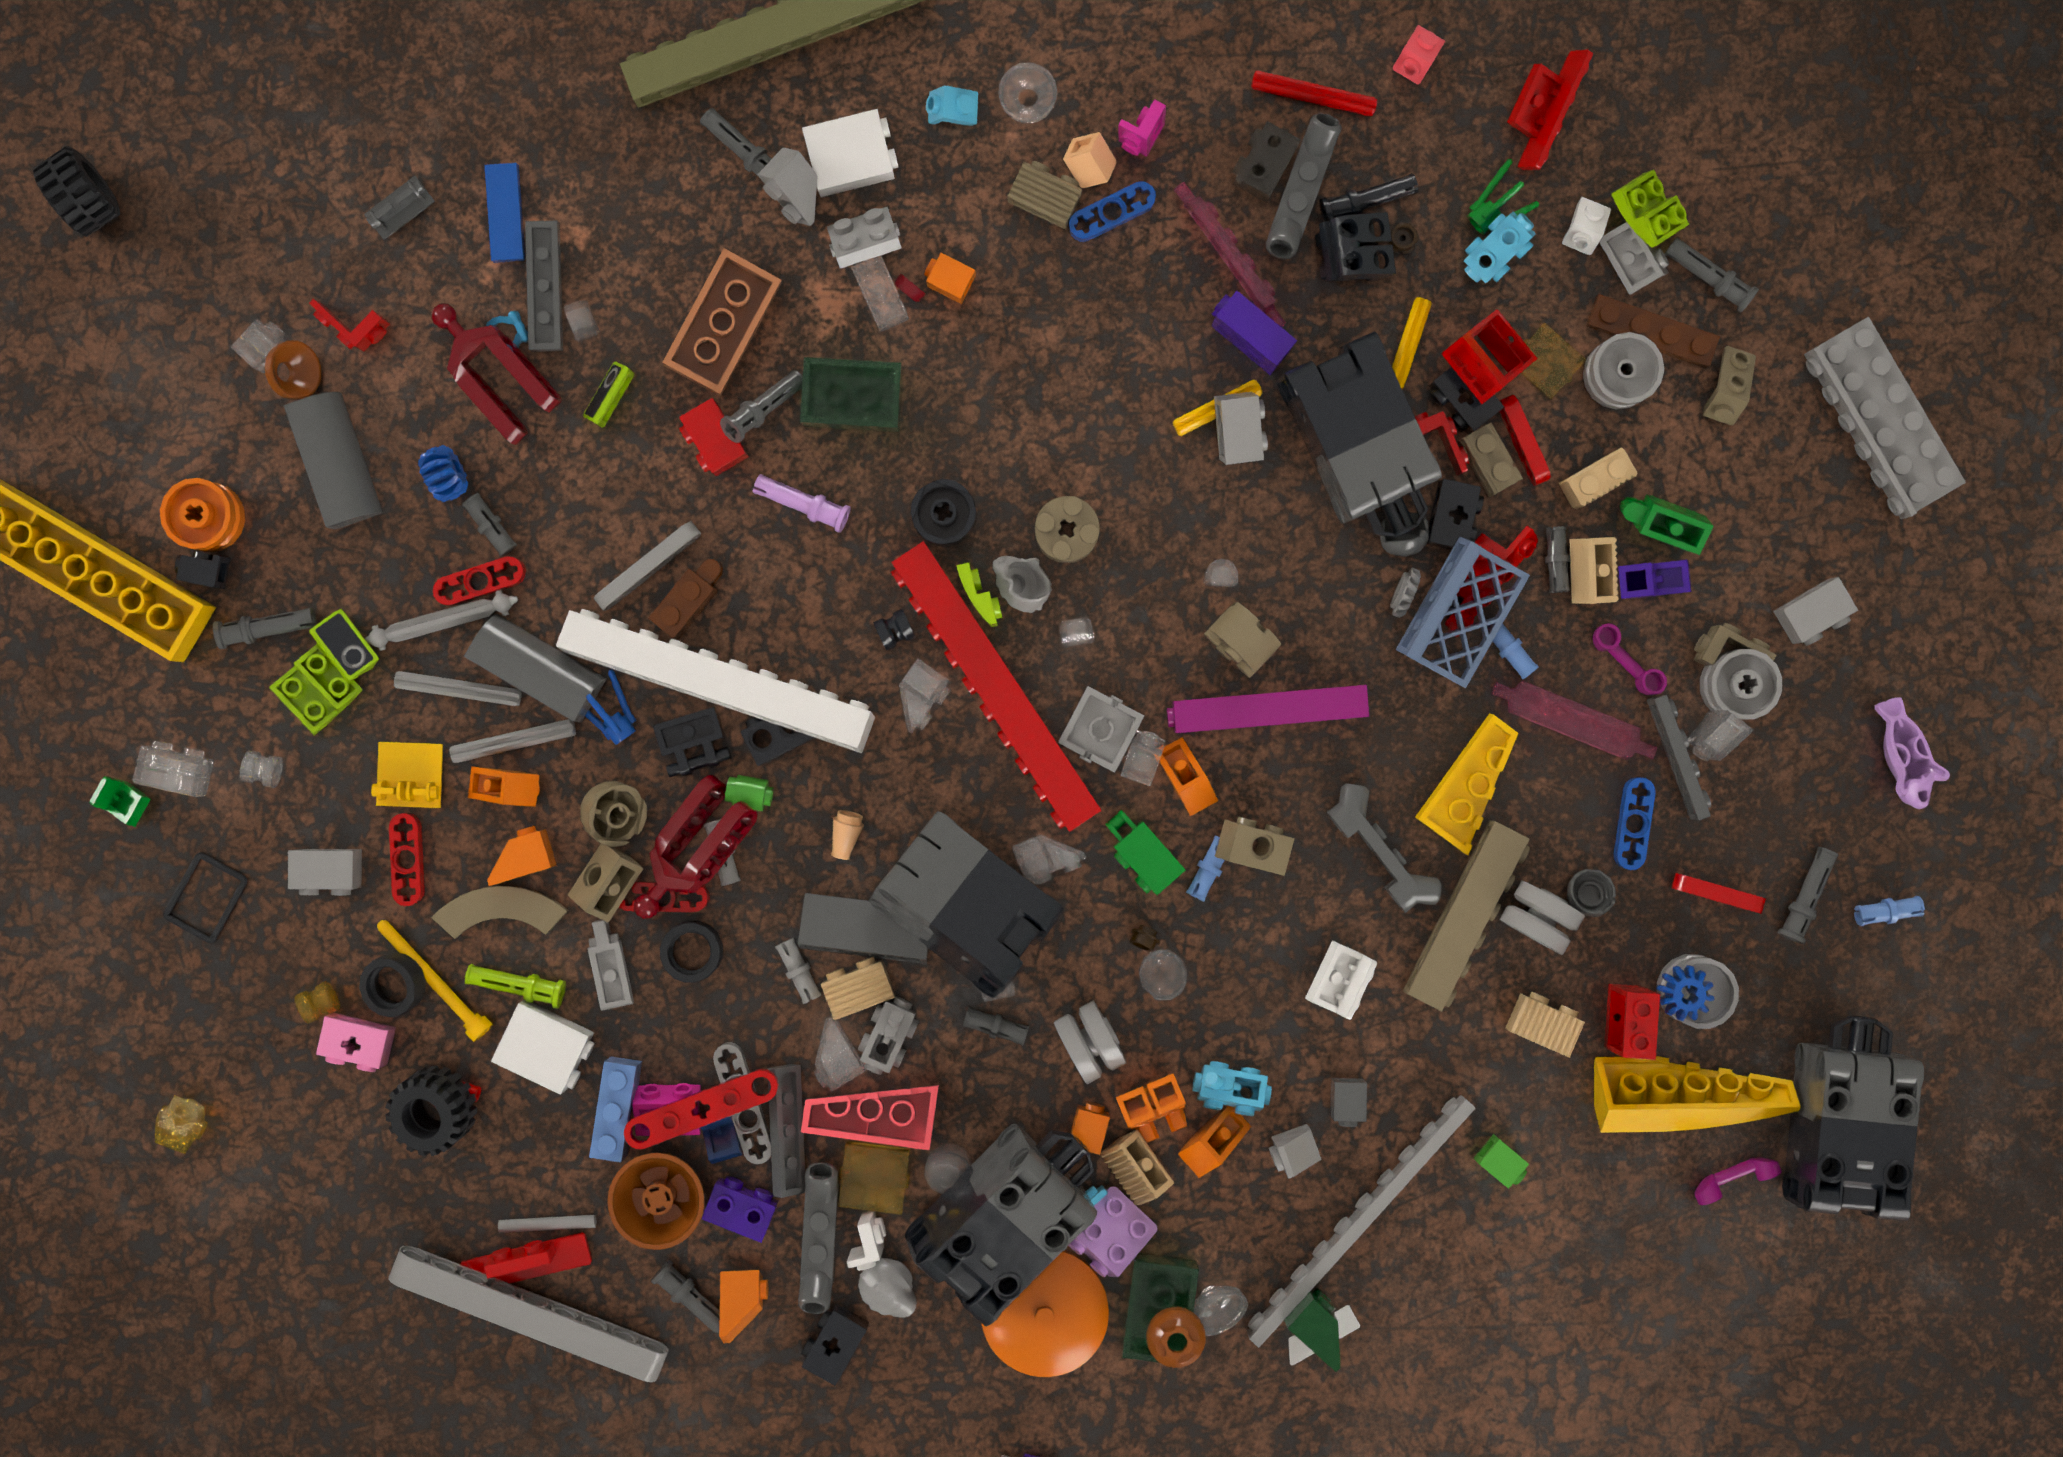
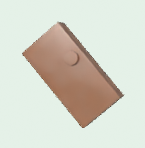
(722, 322)

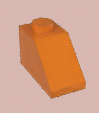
(1187, 777)
(503, 786)
(523, 856)
(1214, 1141)
(740, 1301)

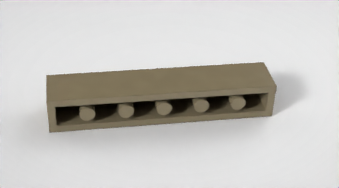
(1466, 915)

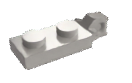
(609, 967)

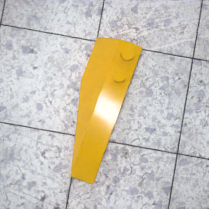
(1679, 1097)

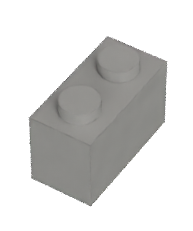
(1240, 427)
(1816, 611)
(325, 869)

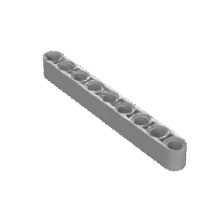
(528, 1313)

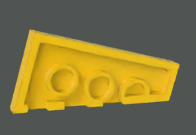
(1463, 793)

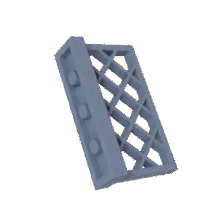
(1443, 594)

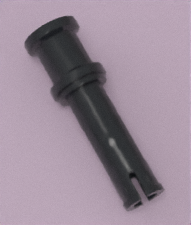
(1355, 202)

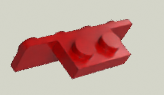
(1545, 104)
(1520, 548)
(534, 1259)

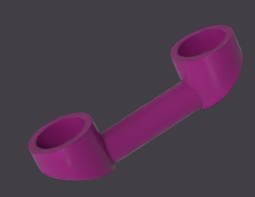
(1647, 682)
(1709, 1191)

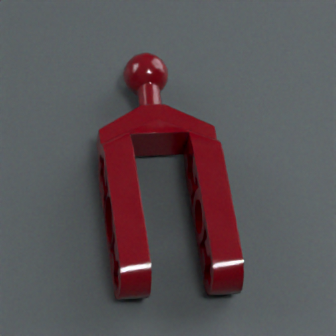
(468, 345)
(679, 833)

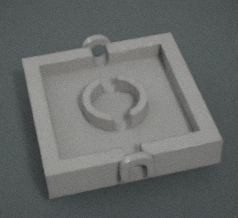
(863, 237)
(1101, 729)

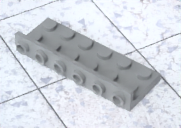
(1884, 419)

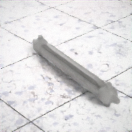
(440, 620)

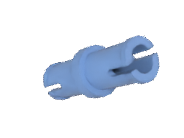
(1513, 652)
(1207, 872)
(1889, 911)

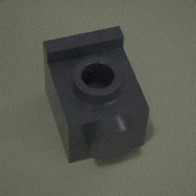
(202, 570)

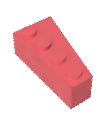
(880, 1117)

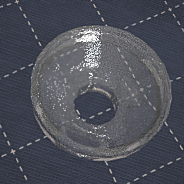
(1027, 77)
(1220, 1308)

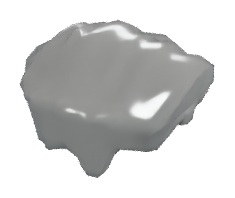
(1022, 582)
(888, 1288)

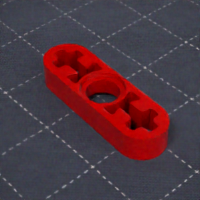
(1524, 440)
(454, 580)
(418, 867)
(1718, 893)
(686, 905)

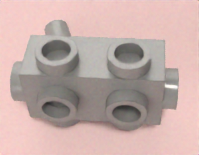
(893, 1024)

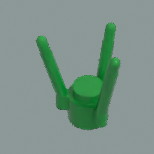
(1484, 214)

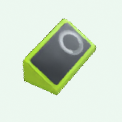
(609, 394)
(344, 645)

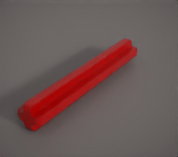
(1314, 93)

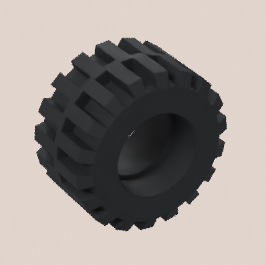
(76, 191)
(413, 1123)

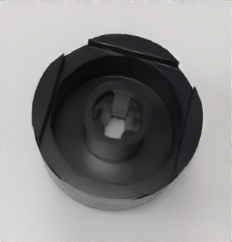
(936, 496)

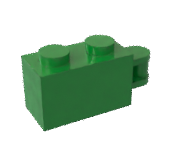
(1668, 522)
(1145, 854)

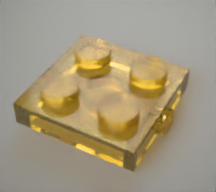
(874, 1177)

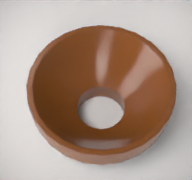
(302, 366)
(1173, 1321)

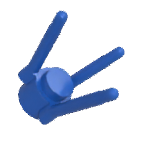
(617, 726)

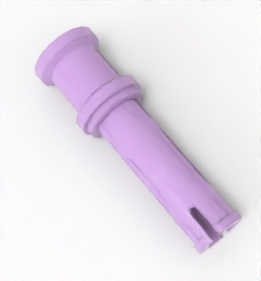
(815, 508)

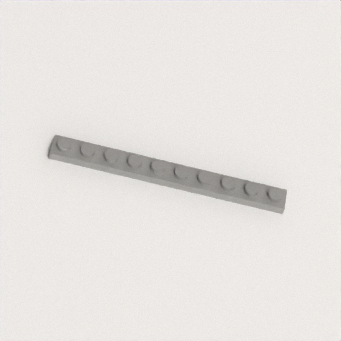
(1351, 1228)

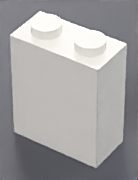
(850, 152)
(543, 1047)

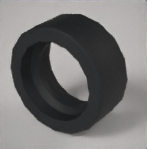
(682, 974)
(371, 990)

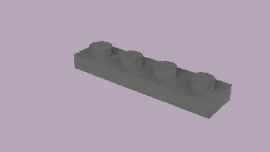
(544, 286)
(1675, 745)
(785, 1132)

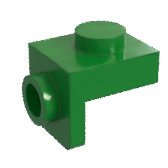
(120, 800)

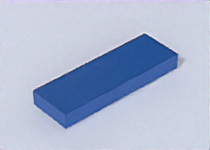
(504, 212)

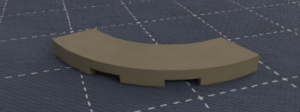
(496, 903)

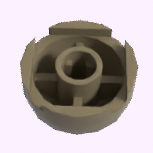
(613, 813)

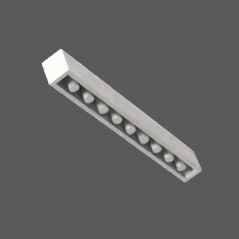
(715, 680)

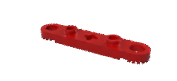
(680, 1118)

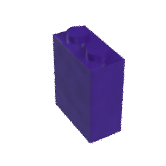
(1252, 331)

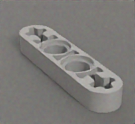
(647, 566)
(746, 1143)

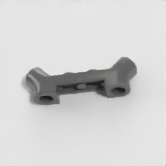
(1303, 186)
(1405, 888)
(818, 1237)

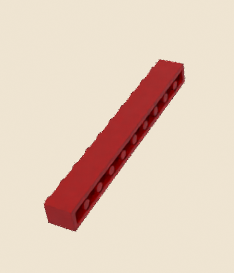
(996, 687)

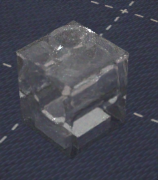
(257, 343)

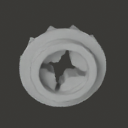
(1405, 592)

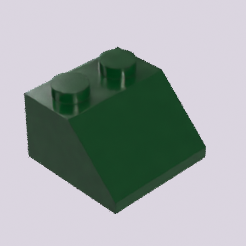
(1317, 1326)

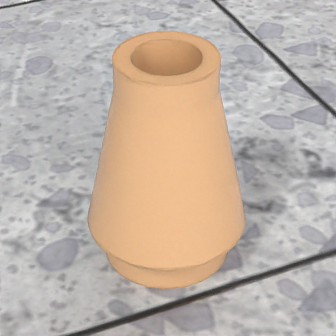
(846, 831)

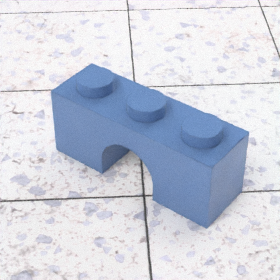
(614, 1107)

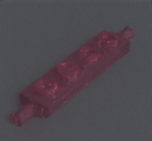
(1224, 242)
(1574, 720)

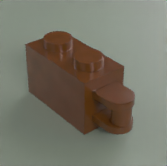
(687, 599)

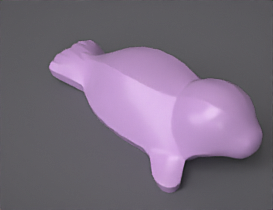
(1908, 755)

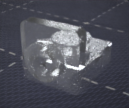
(1143, 757)

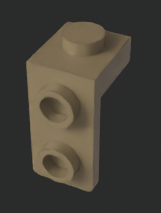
(1732, 387)
(1710, 645)

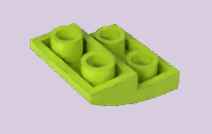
(1648, 210)
(983, 603)
(315, 690)

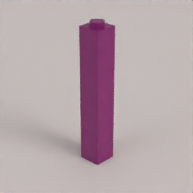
(1268, 709)

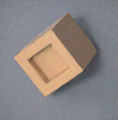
(1090, 160)

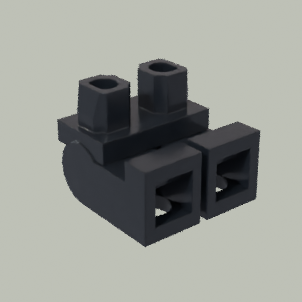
(1353, 249)

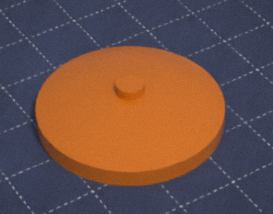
(1053, 1321)

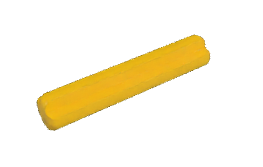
(1410, 339)
(1207, 411)

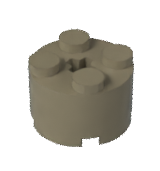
(1071, 511)
(1242, 639)

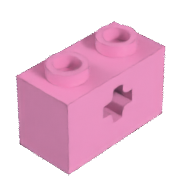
(373, 1037)

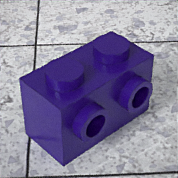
(740, 1208)

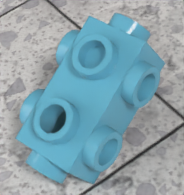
(1508, 238)
(1222, 1086)

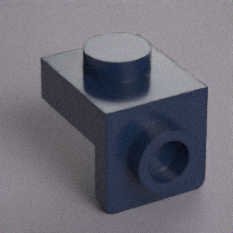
(721, 1140)

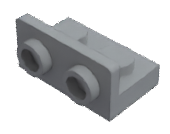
(1633, 258)

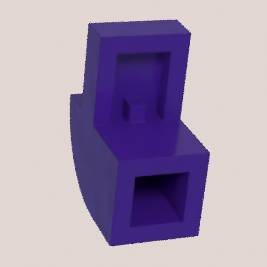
(1654, 579)

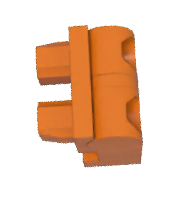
(1152, 1103)

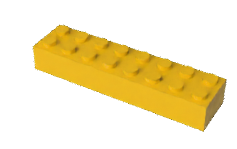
(99, 577)

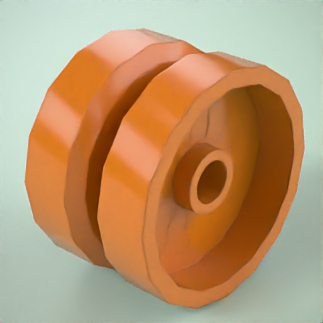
(189, 501)

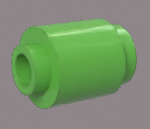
(750, 790)

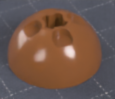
(648, 1216)

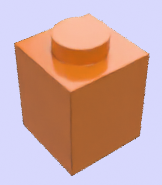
(949, 277)
(1091, 1125)

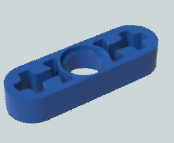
(1087, 215)
(1648, 802)

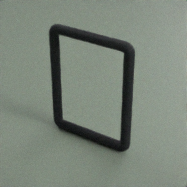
(181, 886)

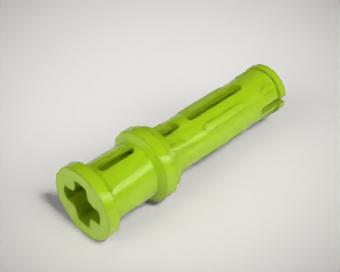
(529, 987)

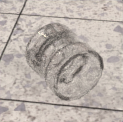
(263, 769)

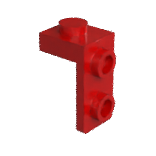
(367, 332)
(1446, 430)

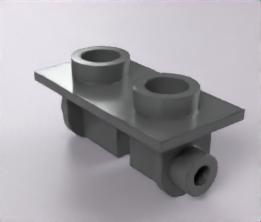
(399, 207)

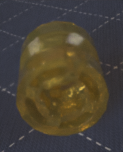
(317, 1002)

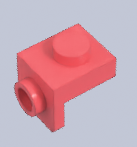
(1418, 54)

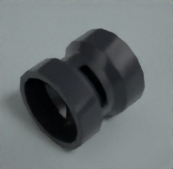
(902, 629)

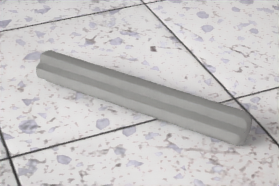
(457, 688)
(512, 741)

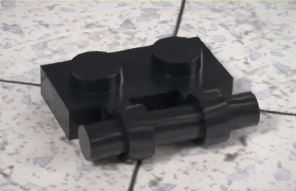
(691, 731)

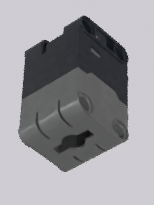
(966, 904)

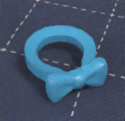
(515, 319)

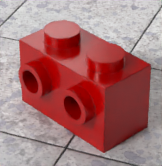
(715, 448)

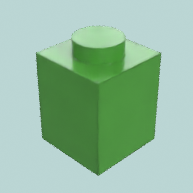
(1502, 1162)

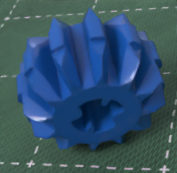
(443, 473)
(1696, 988)

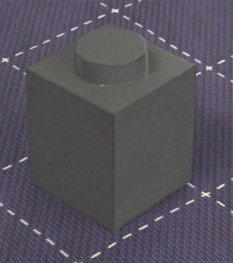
(1348, 1101)

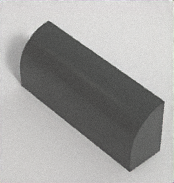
(333, 459)
(535, 667)
(855, 929)

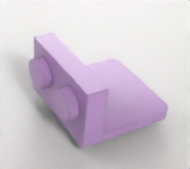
(1115, 1234)

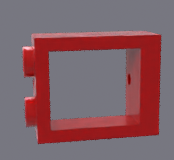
(1477, 368)
(1637, 1028)

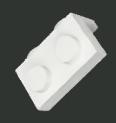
(1341, 980)
(871, 1233)

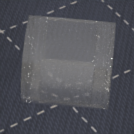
(581, 320)
(1221, 574)
(1076, 632)

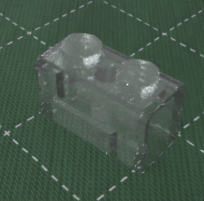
(880, 293)
(173, 770)

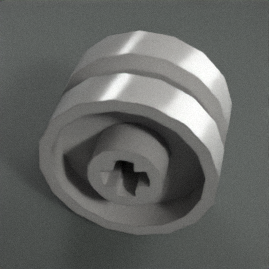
(1642, 366)
(1759, 680)
(1543, 915)
(1724, 989)
(1091, 1041)

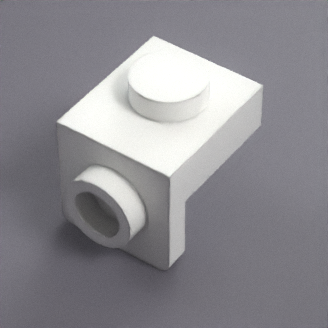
(1587, 226)

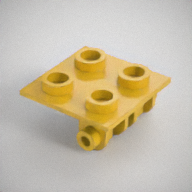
(409, 775)

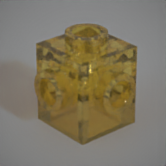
(180, 1124)

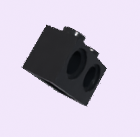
(781, 740)

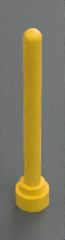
(474, 1023)

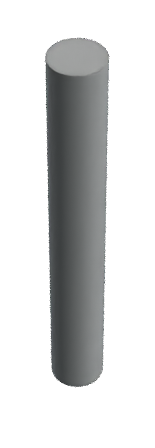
(547, 1223)

